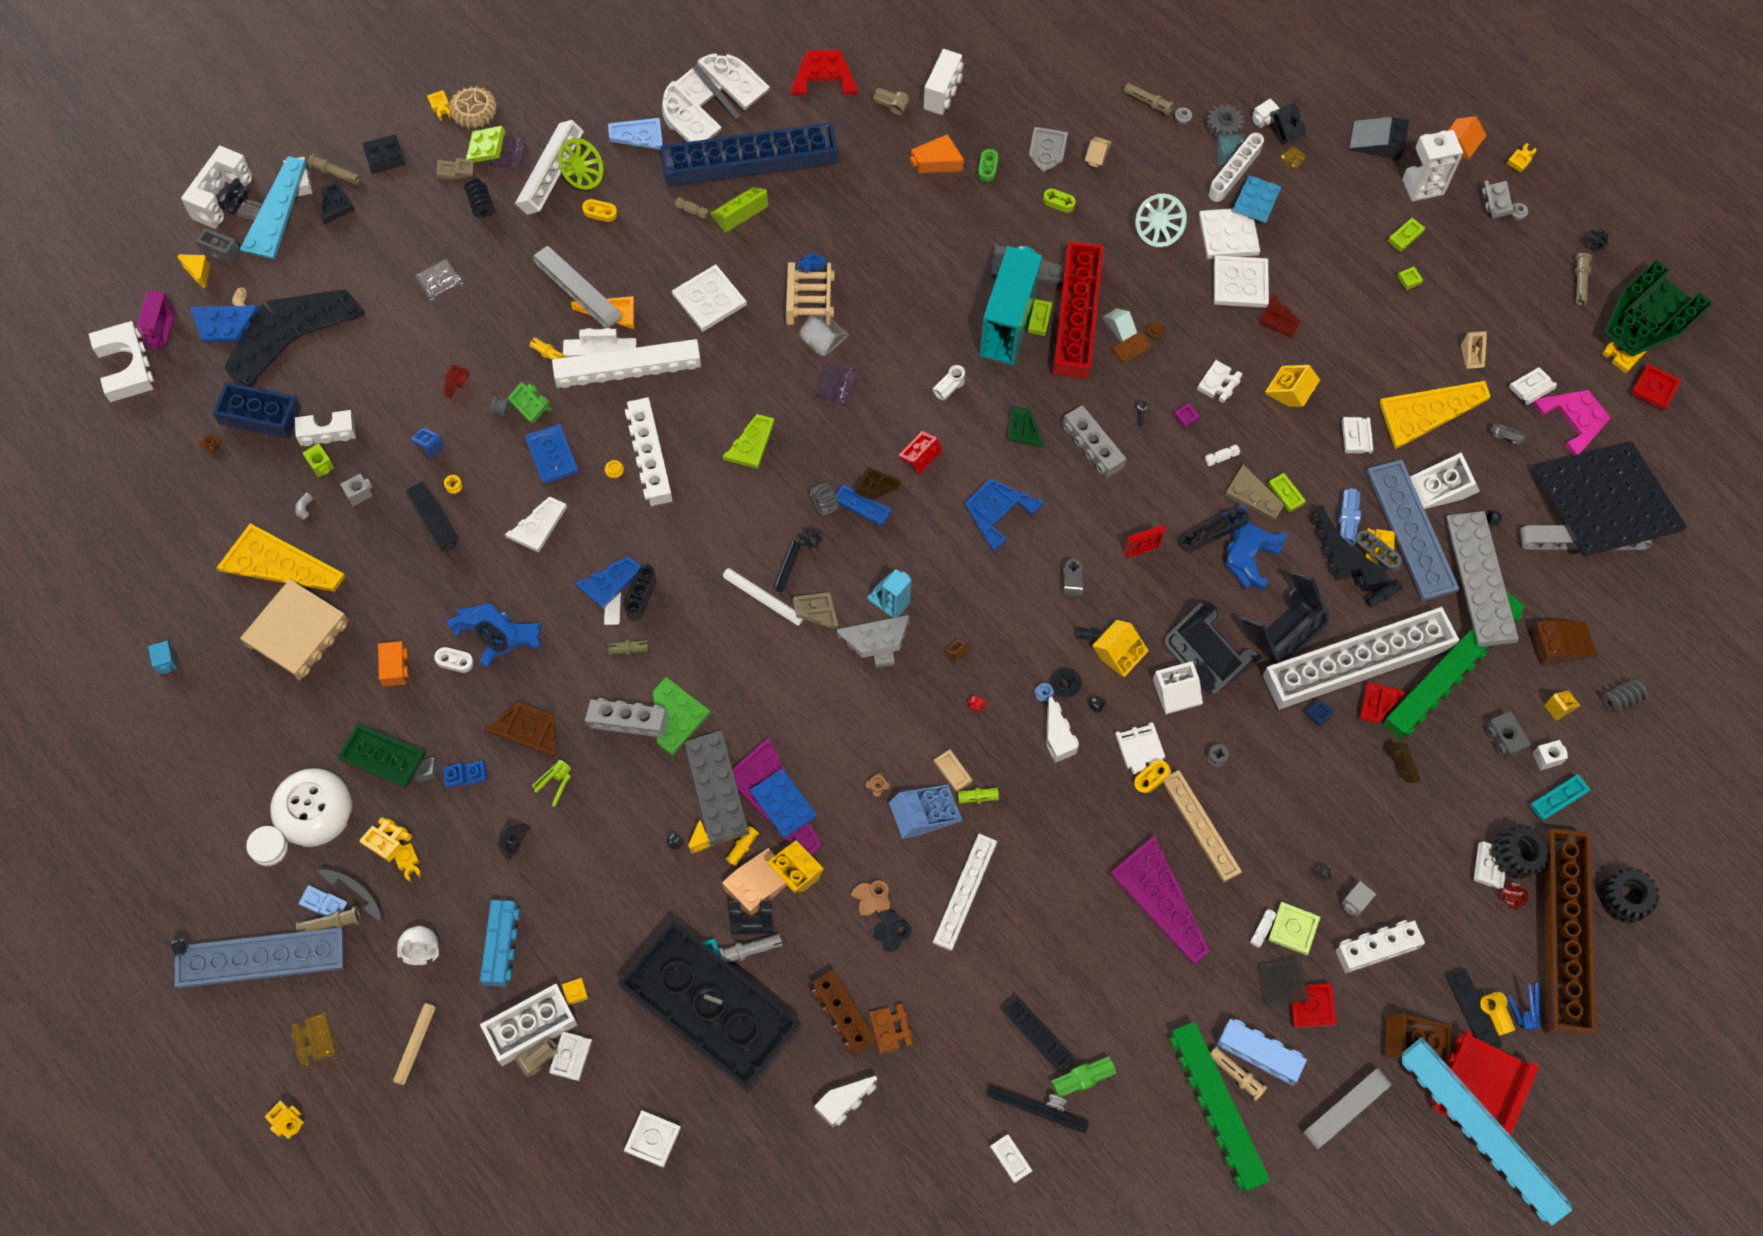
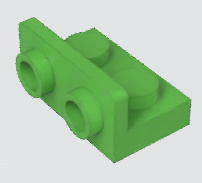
(529, 401)

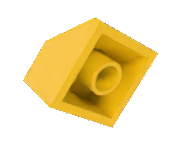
(1293, 385)

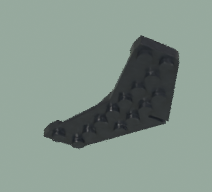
(291, 320)

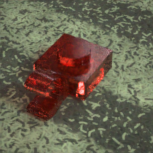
(454, 377)

